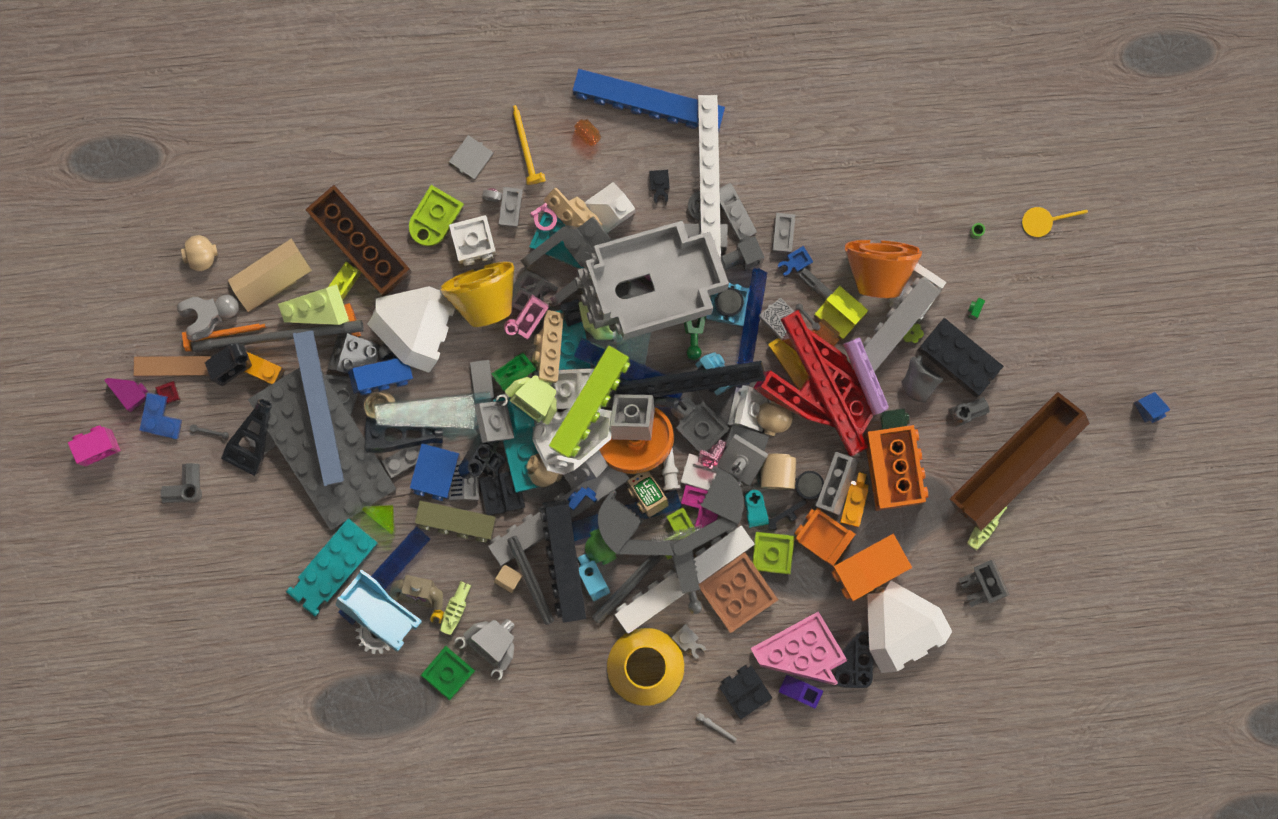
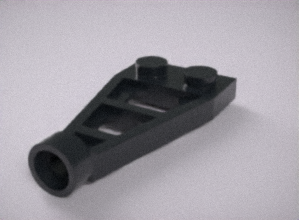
(376, 442)
(240, 456)

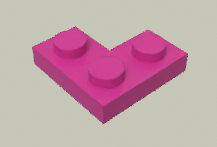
(694, 497)

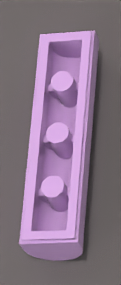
(866, 376)

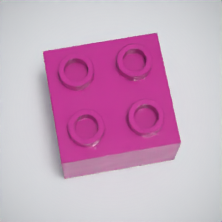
(93, 446)

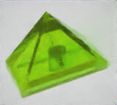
(382, 515)

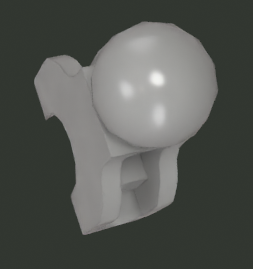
(208, 314)

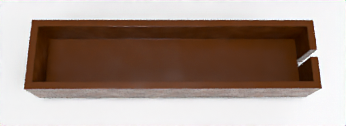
(1019, 461)

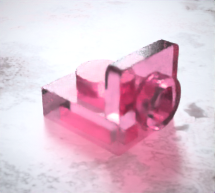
(713, 457)

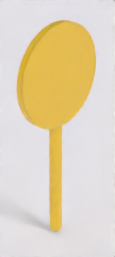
(1038, 221)

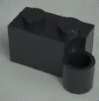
(228, 363)

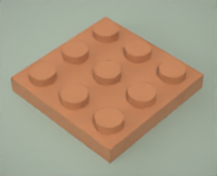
(738, 592)

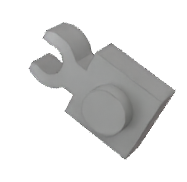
(686, 639)

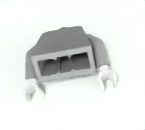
(491, 642)

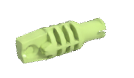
(979, 537)
(455, 609)

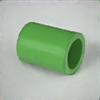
(980, 226)

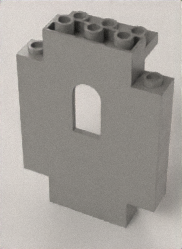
(680, 269)

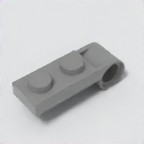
(736, 212)

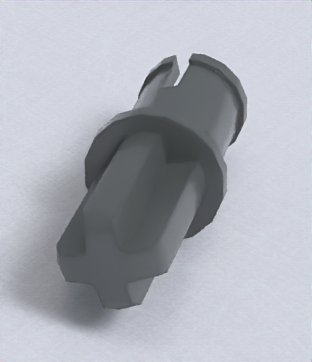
(815, 284)

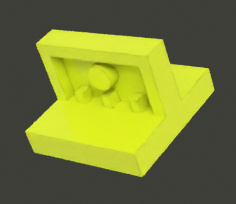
(841, 311)

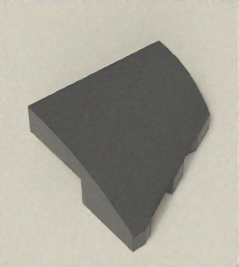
(528, 285)

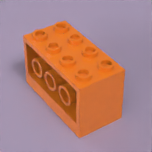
(882, 468)

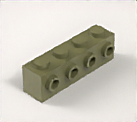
(455, 520)

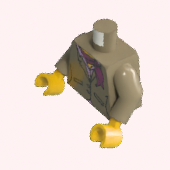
(419, 592)

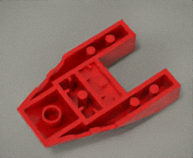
(807, 401)

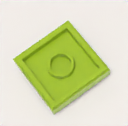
(773, 552)

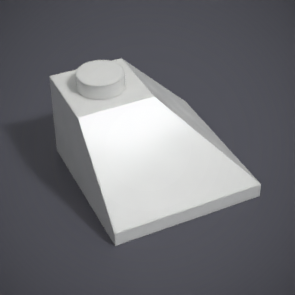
(610, 206)

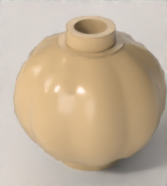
(199, 253)
(774, 418)
(539, 473)

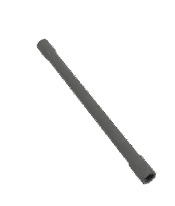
(208, 344)

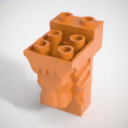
(871, 568)

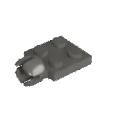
(698, 424)

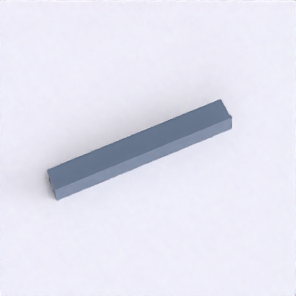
(318, 407)

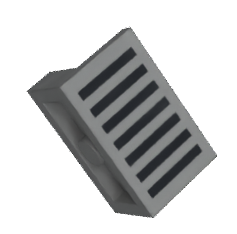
(464, 488)

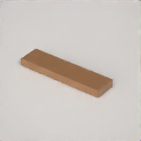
(171, 366)

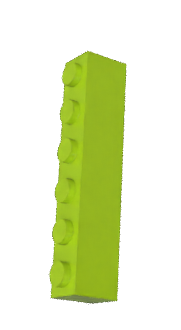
(588, 403)

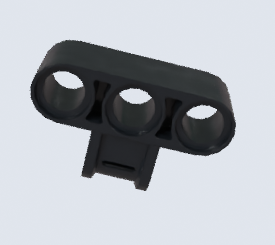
(488, 462)

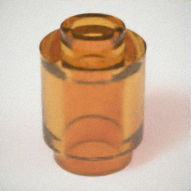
(587, 132)

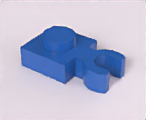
(798, 260)

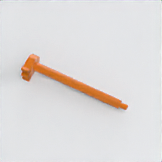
(219, 333)

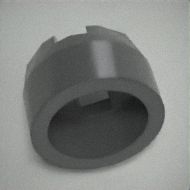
(385, 352)

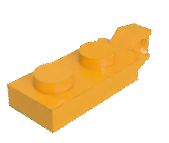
(855, 501)

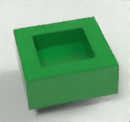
(975, 308)

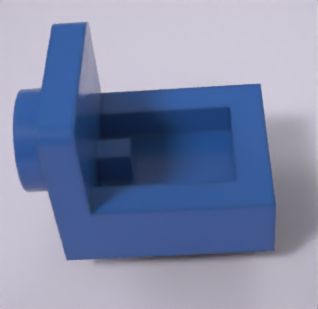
(576, 498)

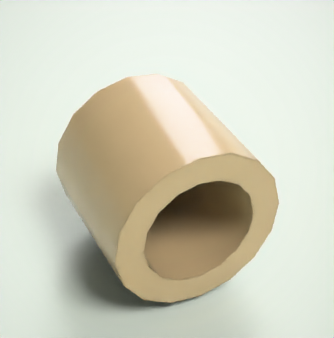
(778, 472)

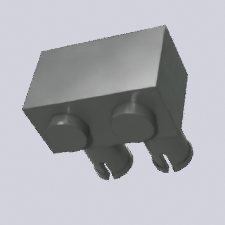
(747, 254)
(991, 580)

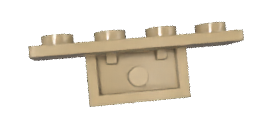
(570, 212)
(548, 347)

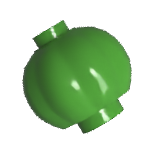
(597, 549)

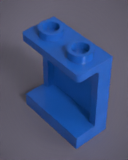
(434, 472)

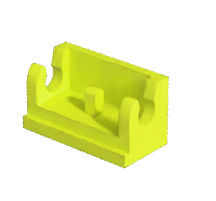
(345, 279)

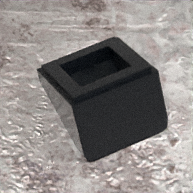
(571, 312)

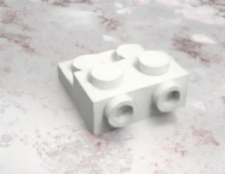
(473, 240)

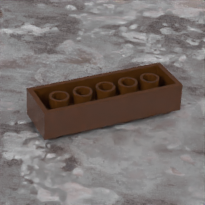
(358, 241)

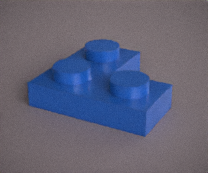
(153, 418)

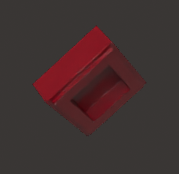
(170, 391)

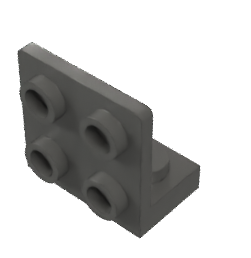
(352, 353)

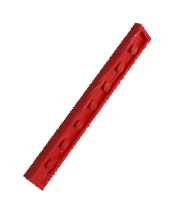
(824, 383)

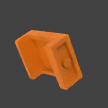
(823, 536)

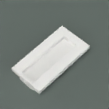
(699, 476)

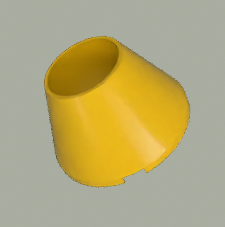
(482, 295)
(645, 694)

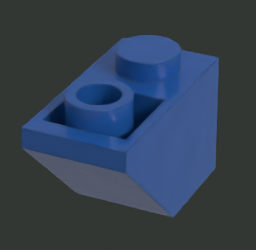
(1152, 408)

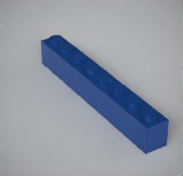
(639, 99)

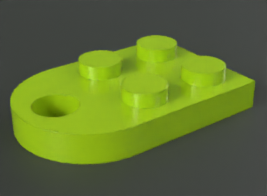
(434, 215)

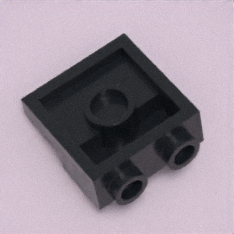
(745, 691)

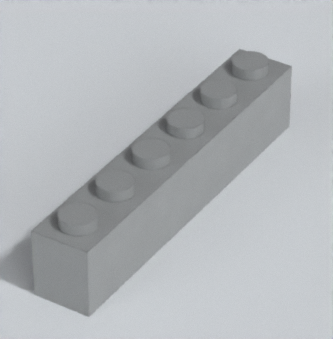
(899, 321)

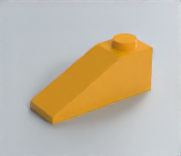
(264, 369)

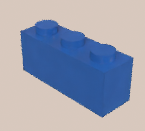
(379, 376)

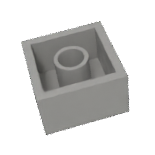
(632, 417)

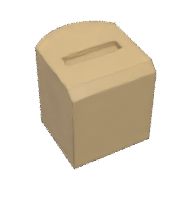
(508, 578)

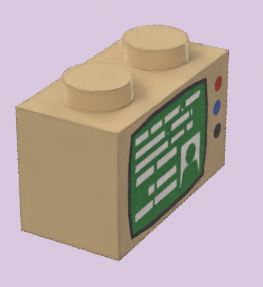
(648, 493)

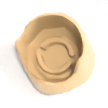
(376, 398)

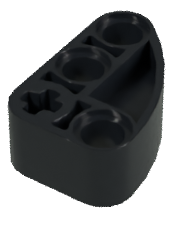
(852, 667)

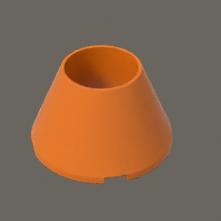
(881, 267)

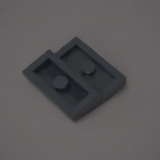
(499, 494)

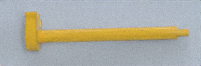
(532, 178)

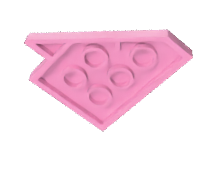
(802, 650)

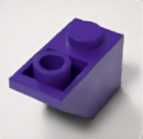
(801, 691)

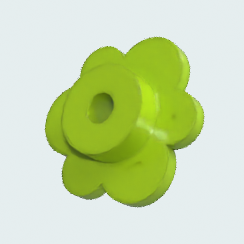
(918, 333)

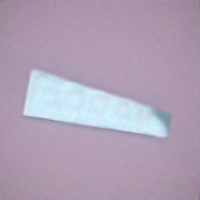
(445, 411)

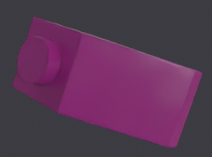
(128, 392)

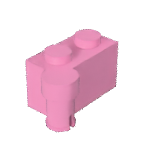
(527, 319)

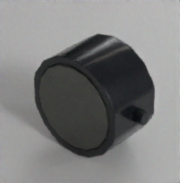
(809, 485)

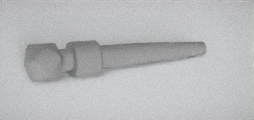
(708, 722)

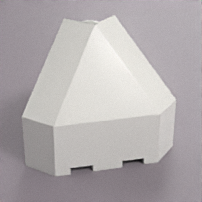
(413, 325)
(555, 462)
(902, 627)

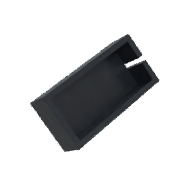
(960, 357)

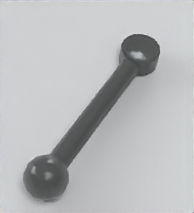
(815, 326)
(194, 428)

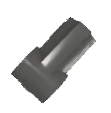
(965, 413)
(190, 480)

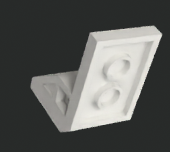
(570, 385)

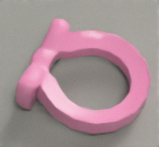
(535, 214)

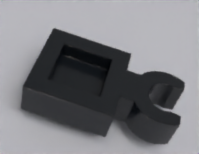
(659, 182)

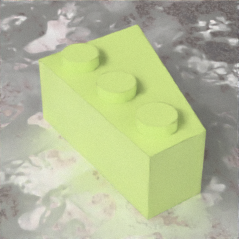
(316, 308)

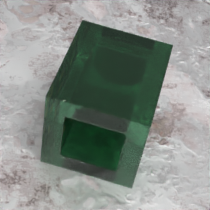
(894, 418)

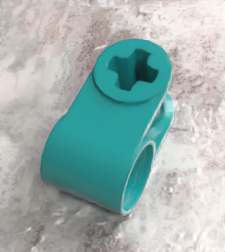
(520, 418)
(756, 512)

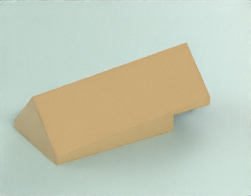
(269, 275)

